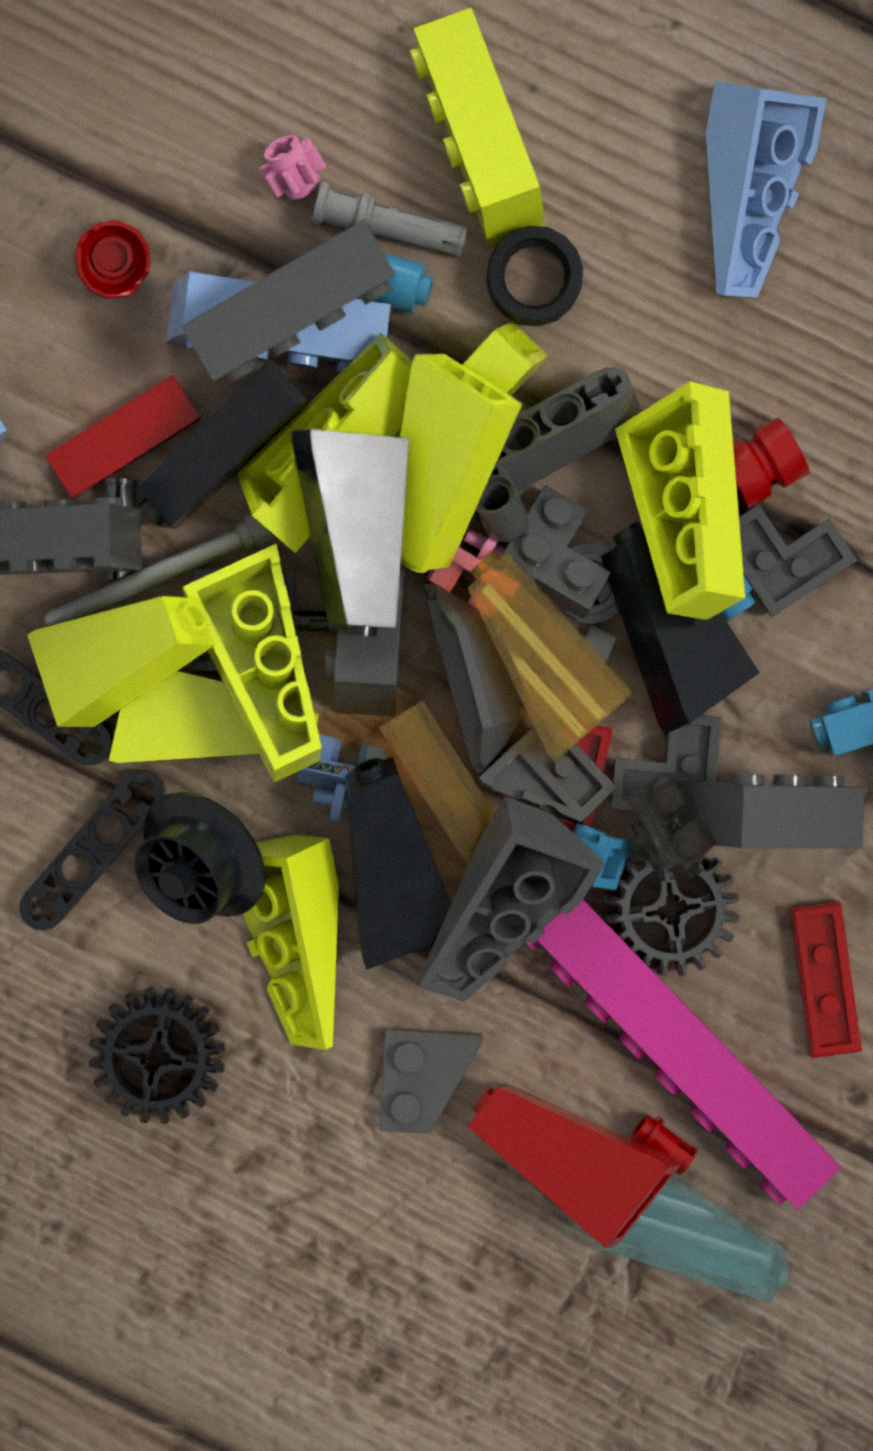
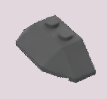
(477, 677)

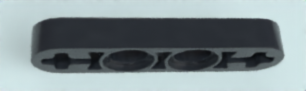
(24, 707)
(89, 846)

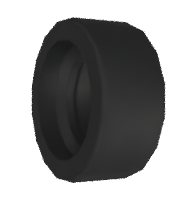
(537, 237)

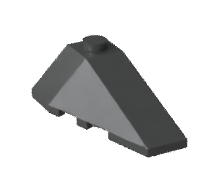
(515, 885)

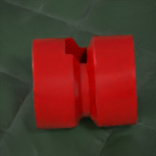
(767, 461)

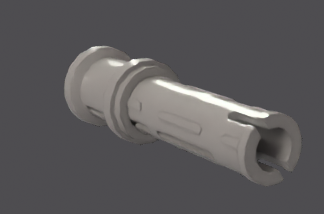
(347, 209)

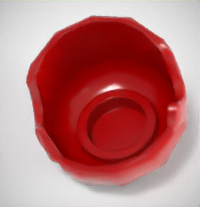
(112, 259)

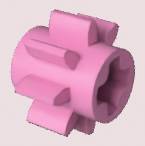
(292, 167)

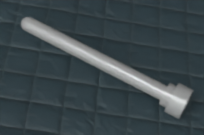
(246, 534)

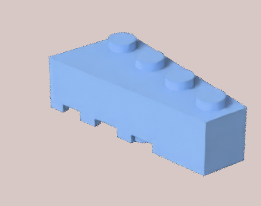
(334, 345)

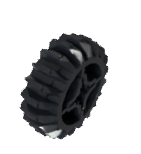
(135, 1052)

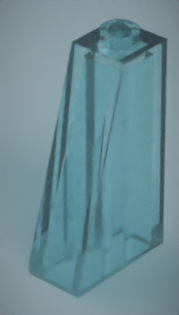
(705, 1242)

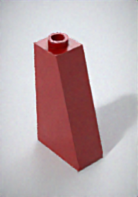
(577, 1164)

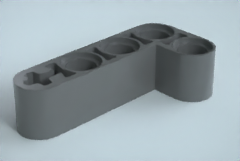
(551, 438)

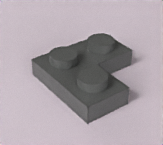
(545, 553)
(789, 572)
(688, 757)

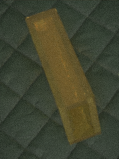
(549, 659)
(440, 776)

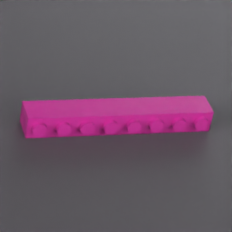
(687, 1055)

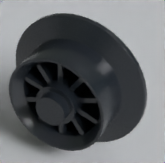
(198, 860)

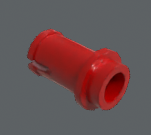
(658, 1137)

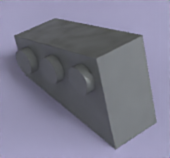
(366, 667)
(780, 812)

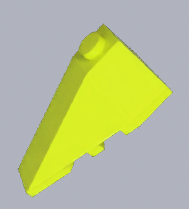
(298, 935)

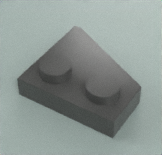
(563, 788)
(422, 1075)

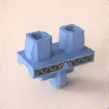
(329, 774)

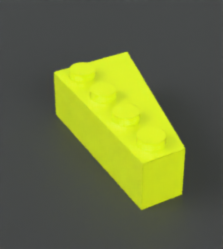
(479, 125)
(360, 400)

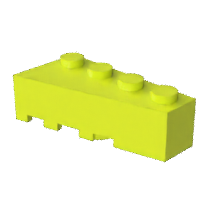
(687, 497)
(261, 659)

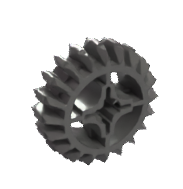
(678, 951)

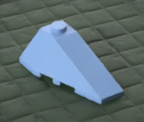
(754, 158)

